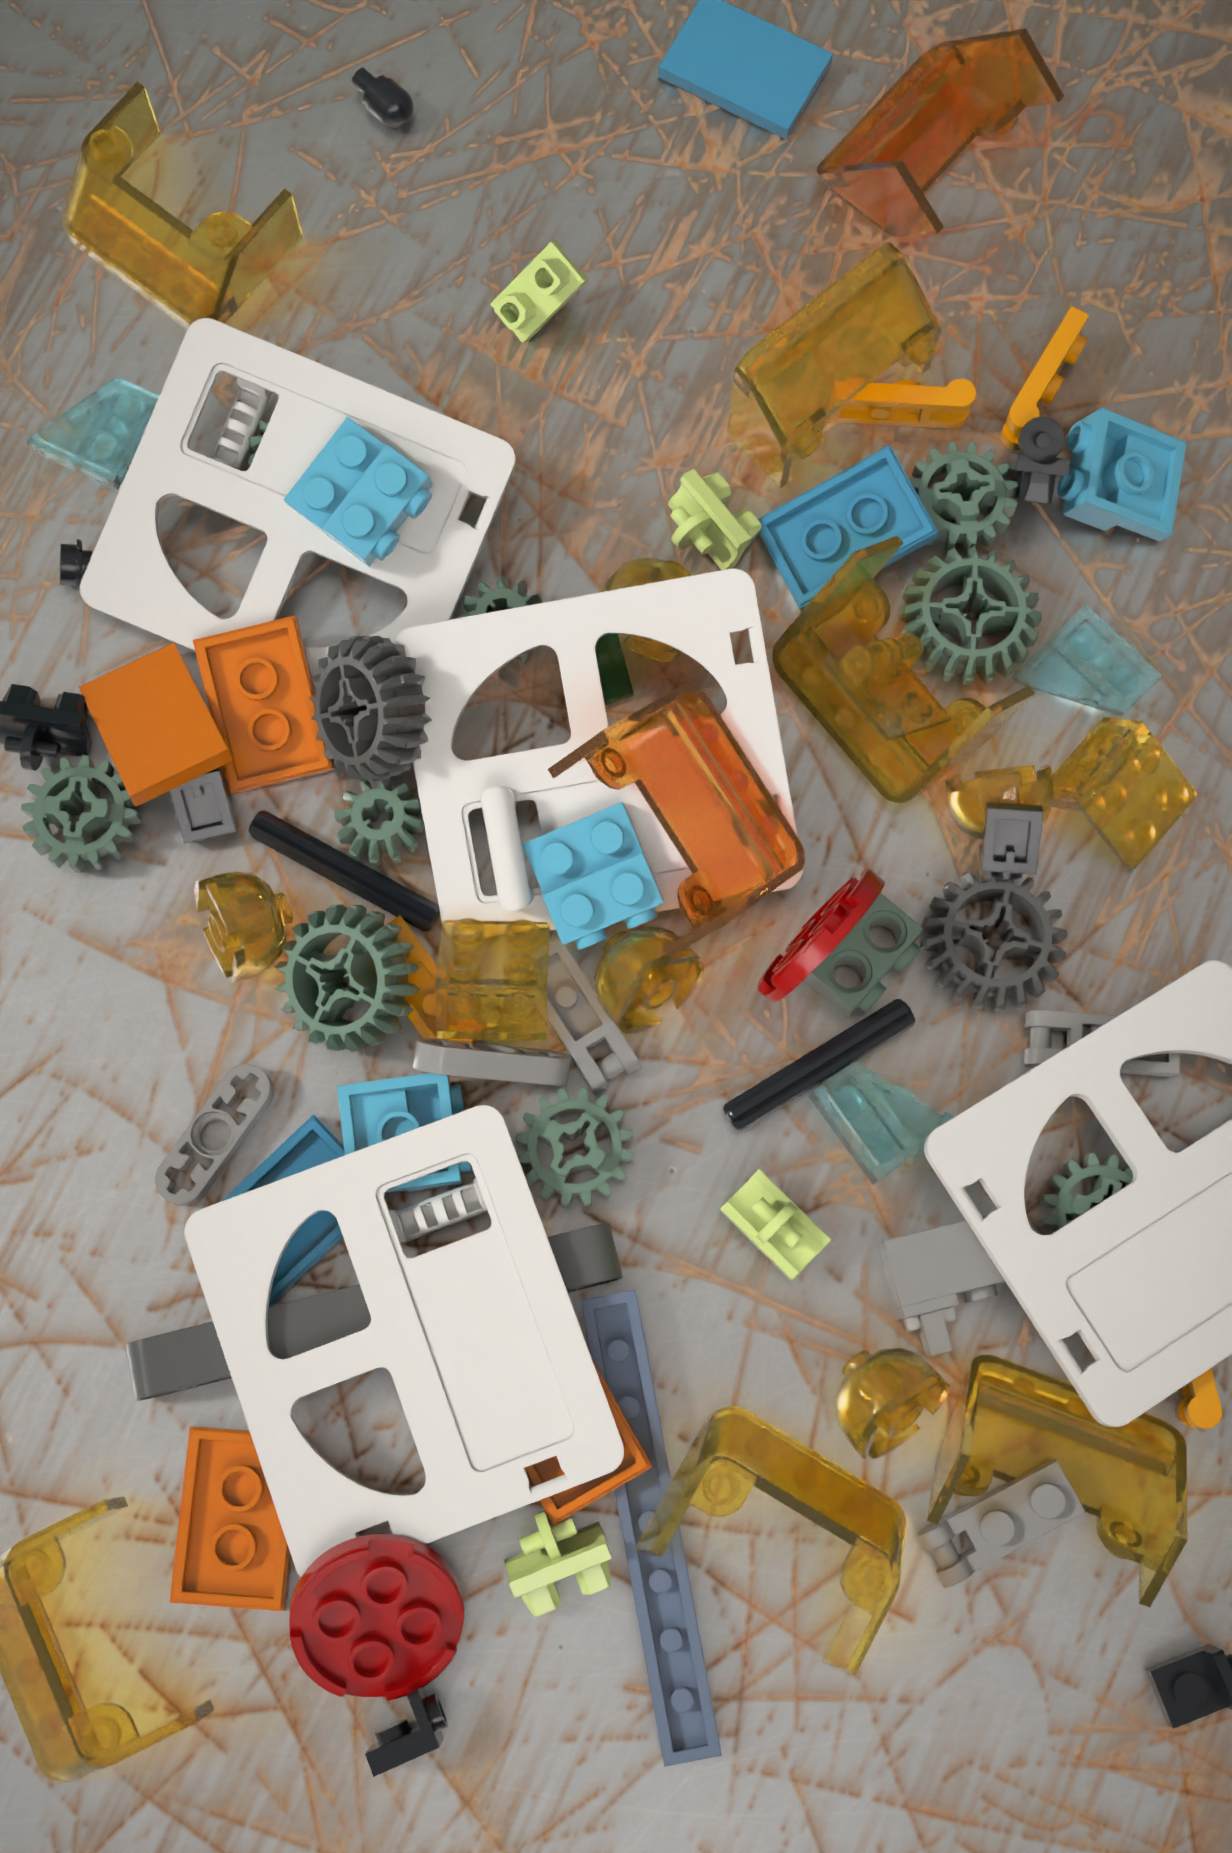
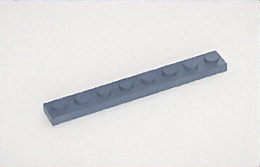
(658, 1583)

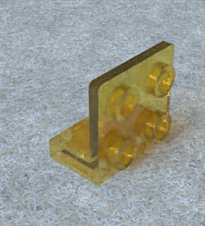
(1123, 787)
(492, 980)

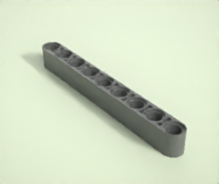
(196, 1358)

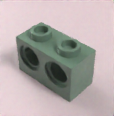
(867, 958)

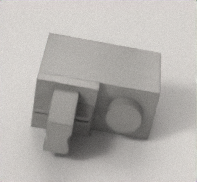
(928, 1273)

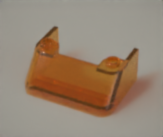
(928, 120)
(705, 802)

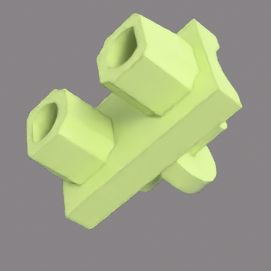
(539, 292)
(707, 522)
(775, 1224)
(554, 1555)

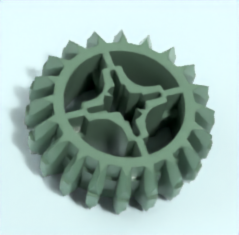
(1011, 613)
(318, 983)

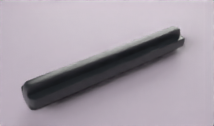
(344, 870)
(819, 1065)

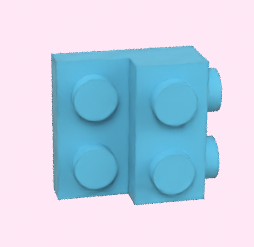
(1122, 475)
(360, 492)
(594, 876)
(395, 1106)

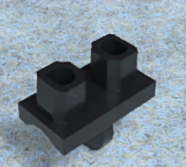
(1038, 465)
(41, 730)

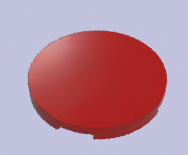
(820, 935)
(376, 1617)

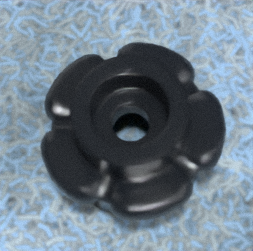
(73, 564)

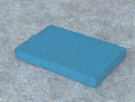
(745, 65)
(842, 515)
(320, 1234)

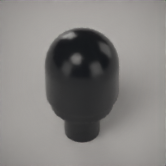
(384, 98)

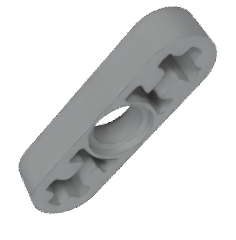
(491, 1061)
(191, 1137)

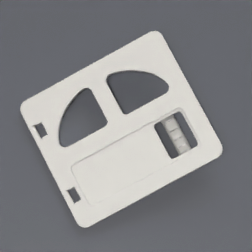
(434, 552)
(462, 653)
(1149, 1264)
(468, 1332)

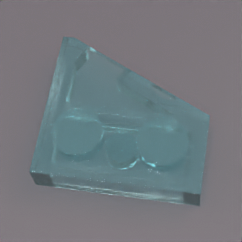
(99, 432)
(1089, 666)
(875, 1119)

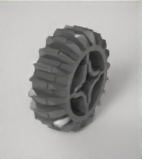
(370, 708)
(1016, 942)

